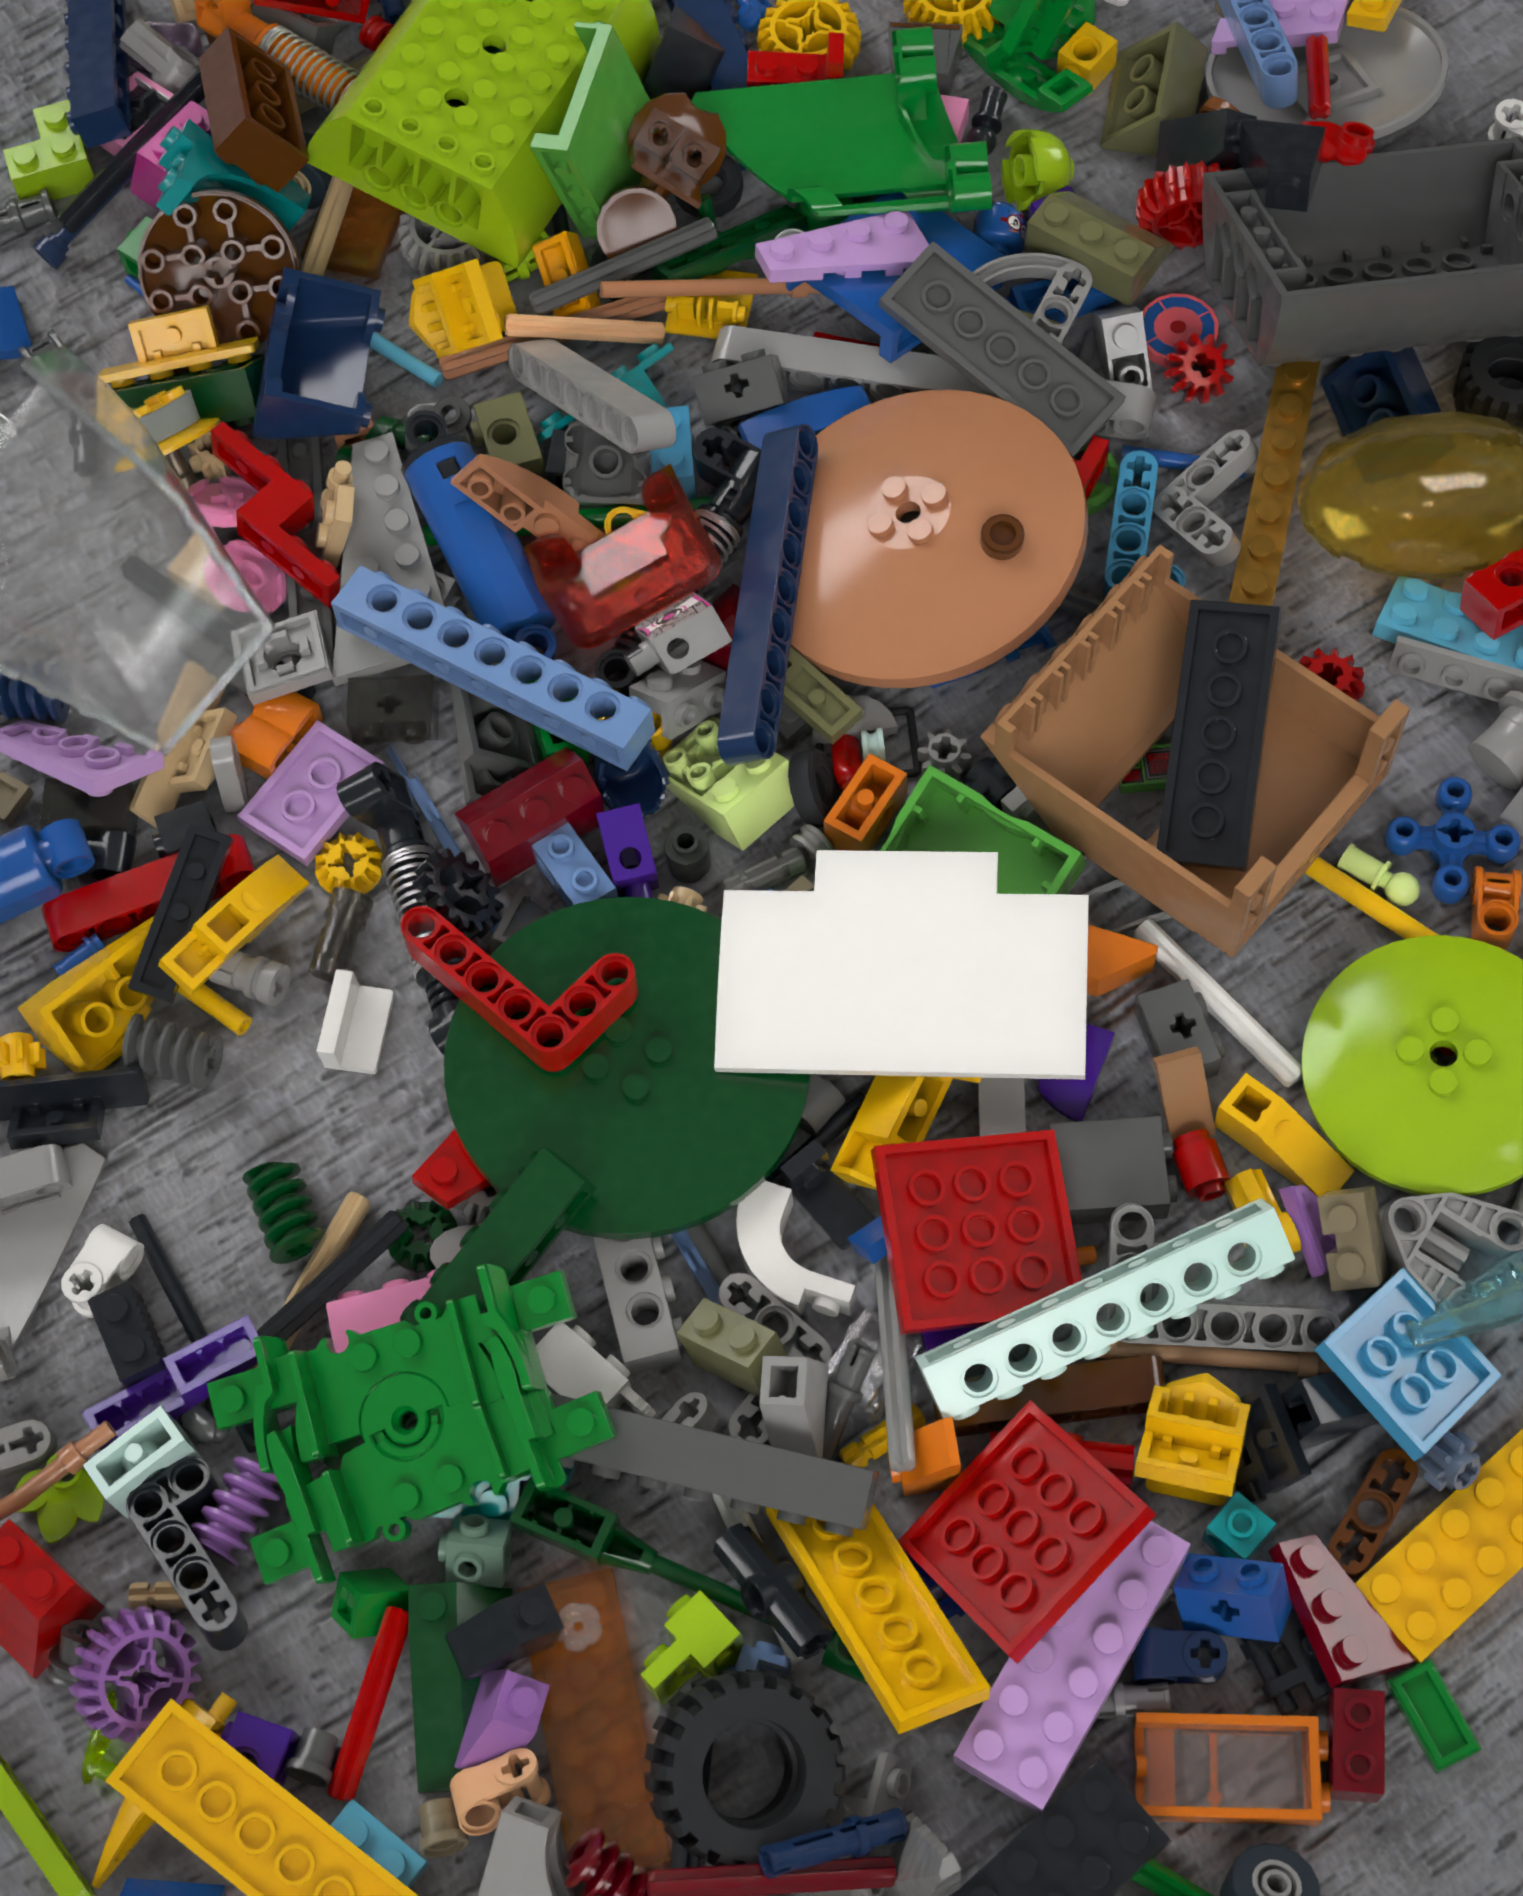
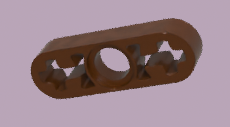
(1399, 1490)

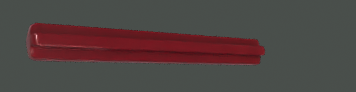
(750, 1880)

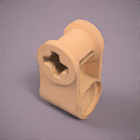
(486, 1789)

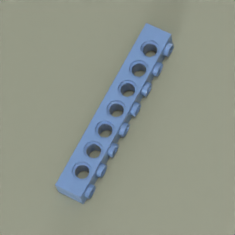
(616, 740)

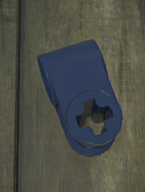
(1167, 1654)

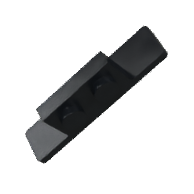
(67, 1105)

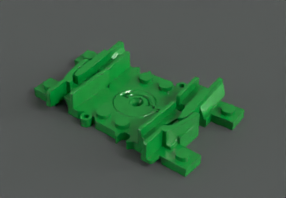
(475, 1405)

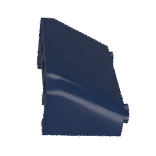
(317, 358)

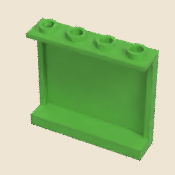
(591, 151)

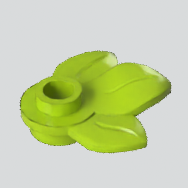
(64, 1504)

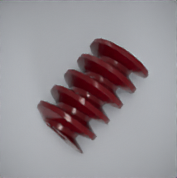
(603, 1868)

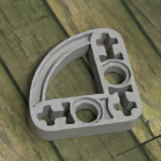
(1047, 267)

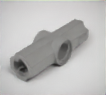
(168, 62)

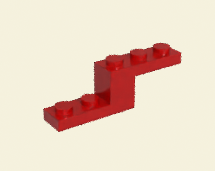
(276, 513)

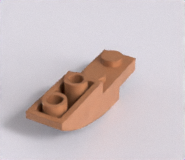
(524, 500)

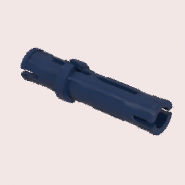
(851, 1837)

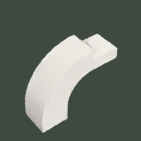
(760, 1234)

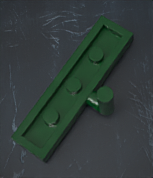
(730, 245)

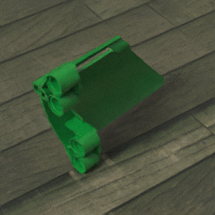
(857, 138)

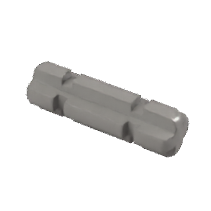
(768, 872)

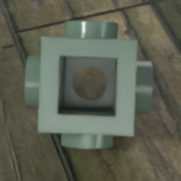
(477, 1550)

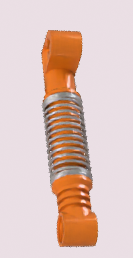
(308, 69)

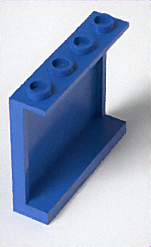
(862, 295)

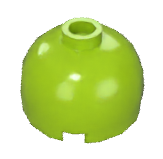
(1034, 167)

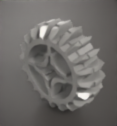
(442, 251)

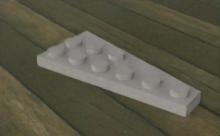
(383, 539)

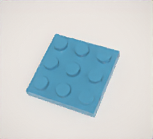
(1406, 1387)

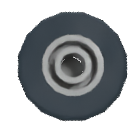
(1270, 1871)

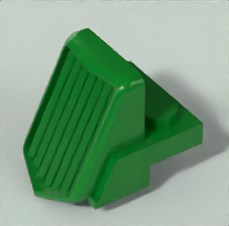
(1041, 24)

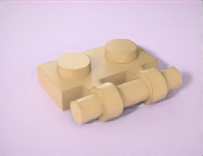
(336, 512)

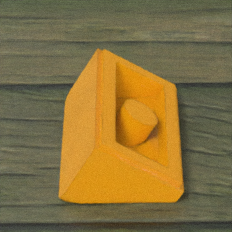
(561, 258)

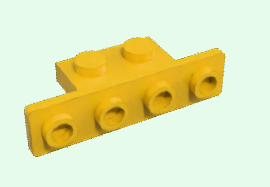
(176, 342)

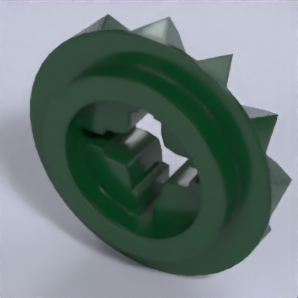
(417, 1255)

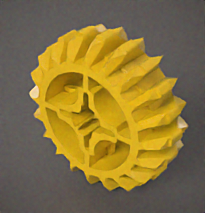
(969, 13)
(805, 27)

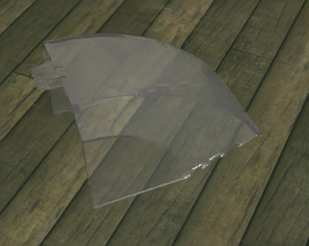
(111, 566)

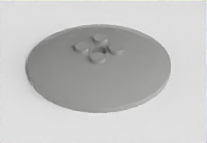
(1373, 77)

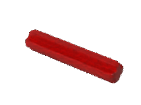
(1318, 77)

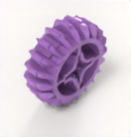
(135, 1637)

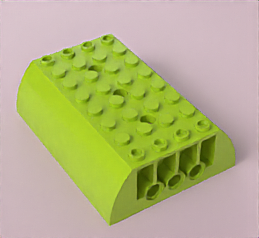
(472, 163)

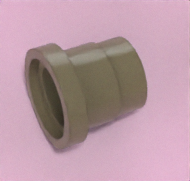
(440, 1829)

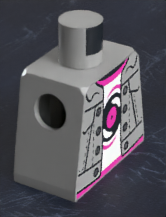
(677, 636)

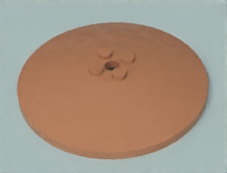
(922, 596)

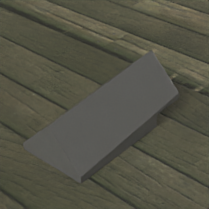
(490, 743)

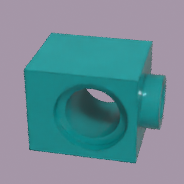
(1238, 1529)

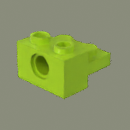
(700, 1643)

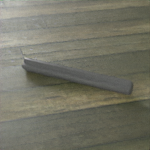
(623, 266)

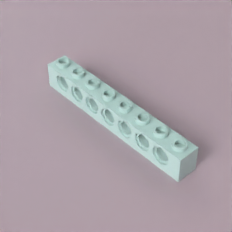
(1078, 1304)

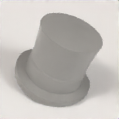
(1500, 747)

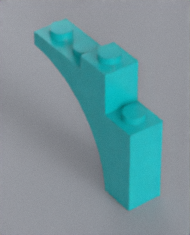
(195, 166)

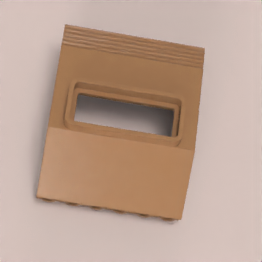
(1116, 694)

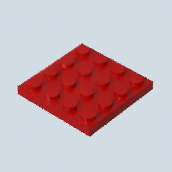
(974, 1227)
(1025, 1530)

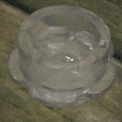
(591, 1629)

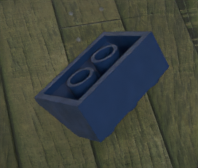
(1378, 388)

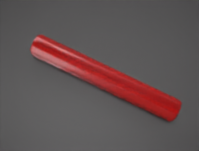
(369, 1704)

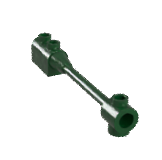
(600, 1539)

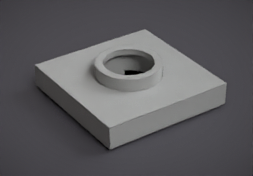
(294, 636)

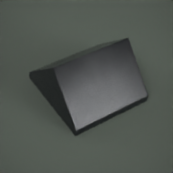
(683, 59)

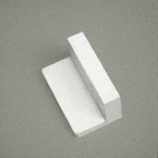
(354, 1025)

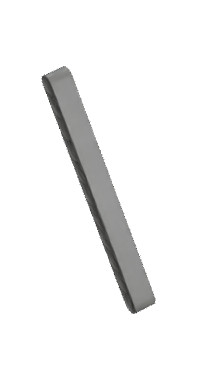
(829, 364)

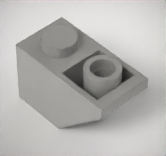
(1122, 345)
(794, 1402)

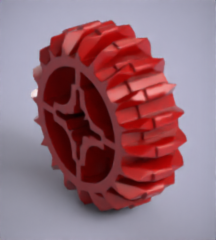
(1173, 204)

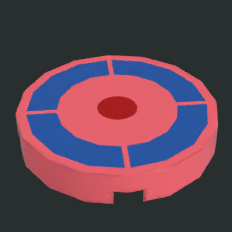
(1173, 319)

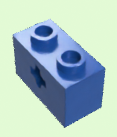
(1233, 1597)

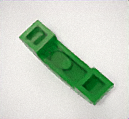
(1024, 75)

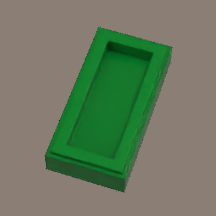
(1433, 1716)

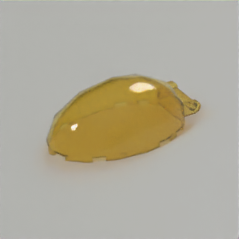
(1419, 494)

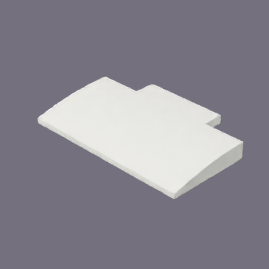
(903, 973)

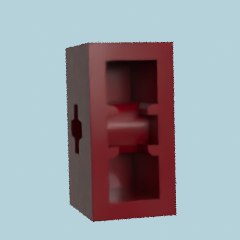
(1356, 1744)

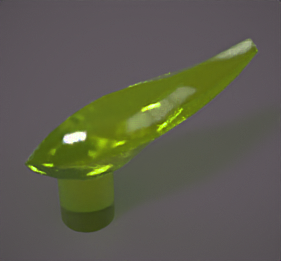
(94, 1763)

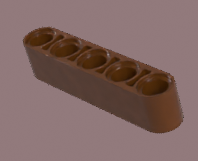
(1076, 1395)

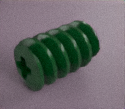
(281, 1212)

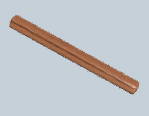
(496, 352)

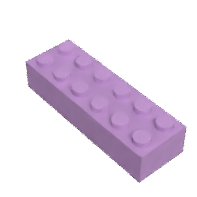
(1054, 1694)

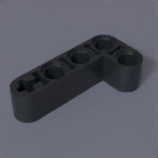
(190, 1562)

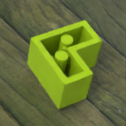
(54, 161)

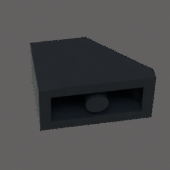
(505, 1632)

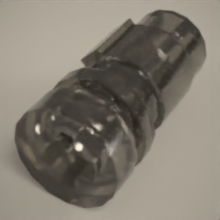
(338, 937)

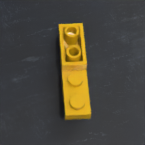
(233, 923)

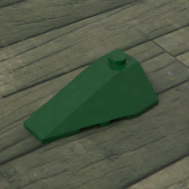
(221, 393)
(438, 1691)

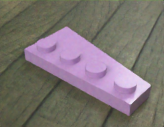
(865, 244)
(77, 758)

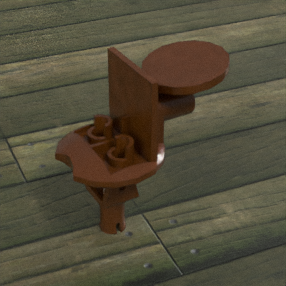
(661, 151)

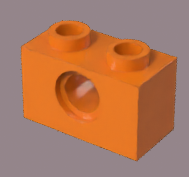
(866, 806)

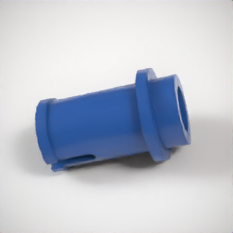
(82, 952)

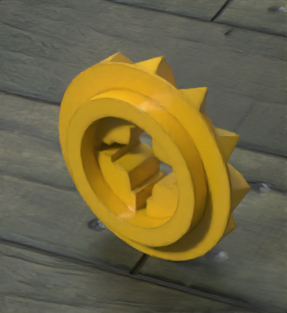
(366, 871)

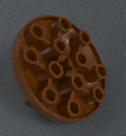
(219, 255)

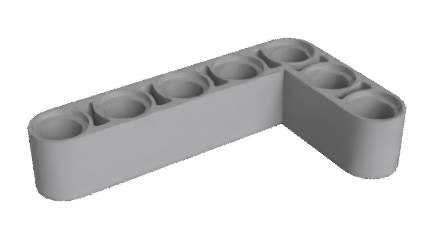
(1198, 1332)

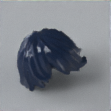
(640, 784)

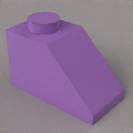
(501, 1717)

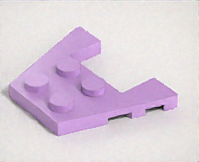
(1298, 20)

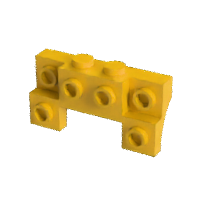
(892, 1113)

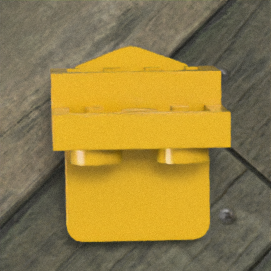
(461, 307)
(1193, 1440)

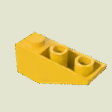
(1280, 1137)

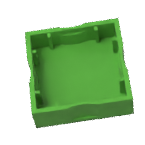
(955, 818)

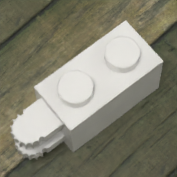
(576, 1369)

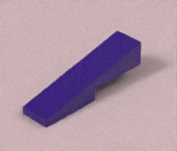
(182, 1381)

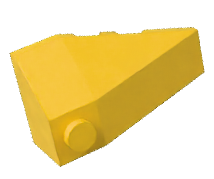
(90, 1006)

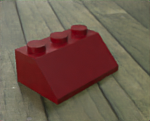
(528, 809)

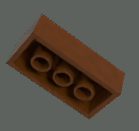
(252, 110)

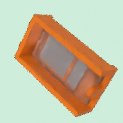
(1230, 1768)

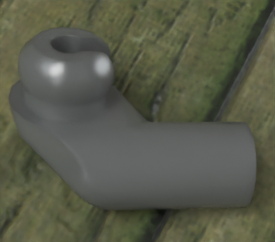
(202, 1425)

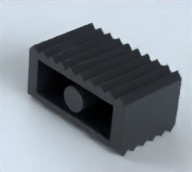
(128, 1333)

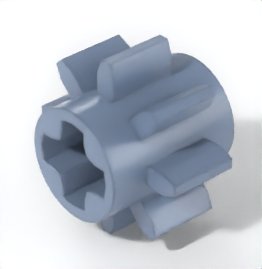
(1451, 1462)

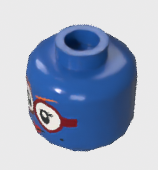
(1001, 228)

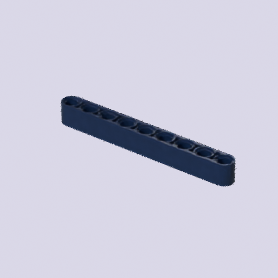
(768, 596)

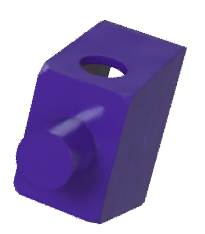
(627, 847)

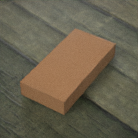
(1183, 1092)

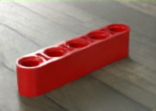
(128, 899)

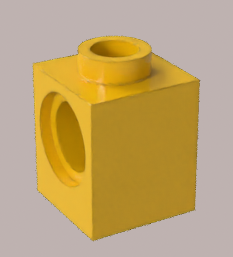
(1089, 54)

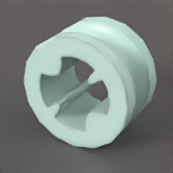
(873, 744)

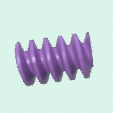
(235, 1509)

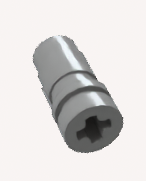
(256, 977)

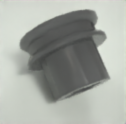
(64, 1654)

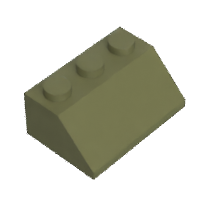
(1150, 85)
(1113, 249)

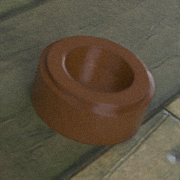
(1002, 537)

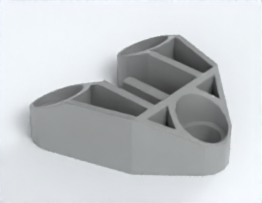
(1441, 1234)

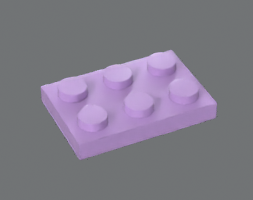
(300, 799)

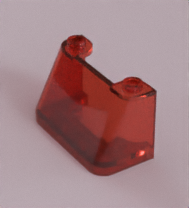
(630, 569)

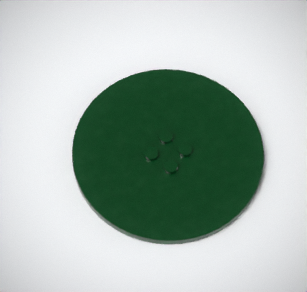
(643, 1100)

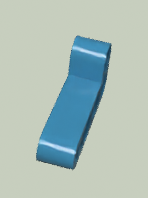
(1129, 529)

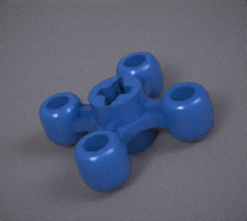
(1465, 840)

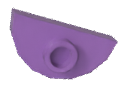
(1304, 1211)

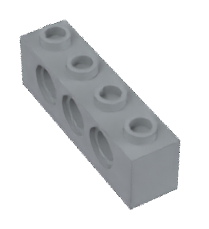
(640, 1345)

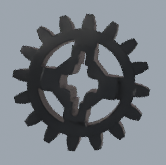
(459, 892)

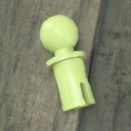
(1400, 888)

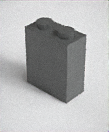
(1115, 1165)

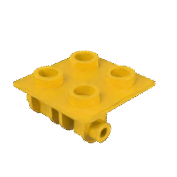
(708, 314)

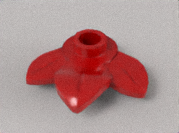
(1346, 143)

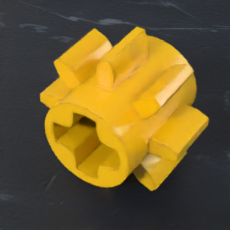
(20, 1056)

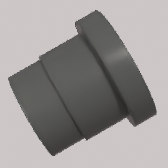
(312, 1758)

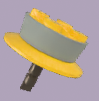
(174, 423)

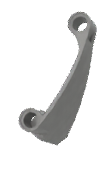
(39, 1210)

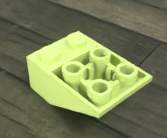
(732, 800)

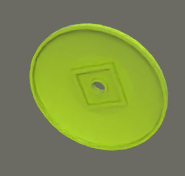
(1383, 1094)

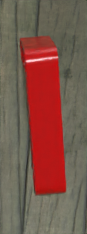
(512, 996)

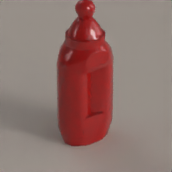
(846, 759)

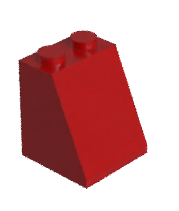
(36, 1599)

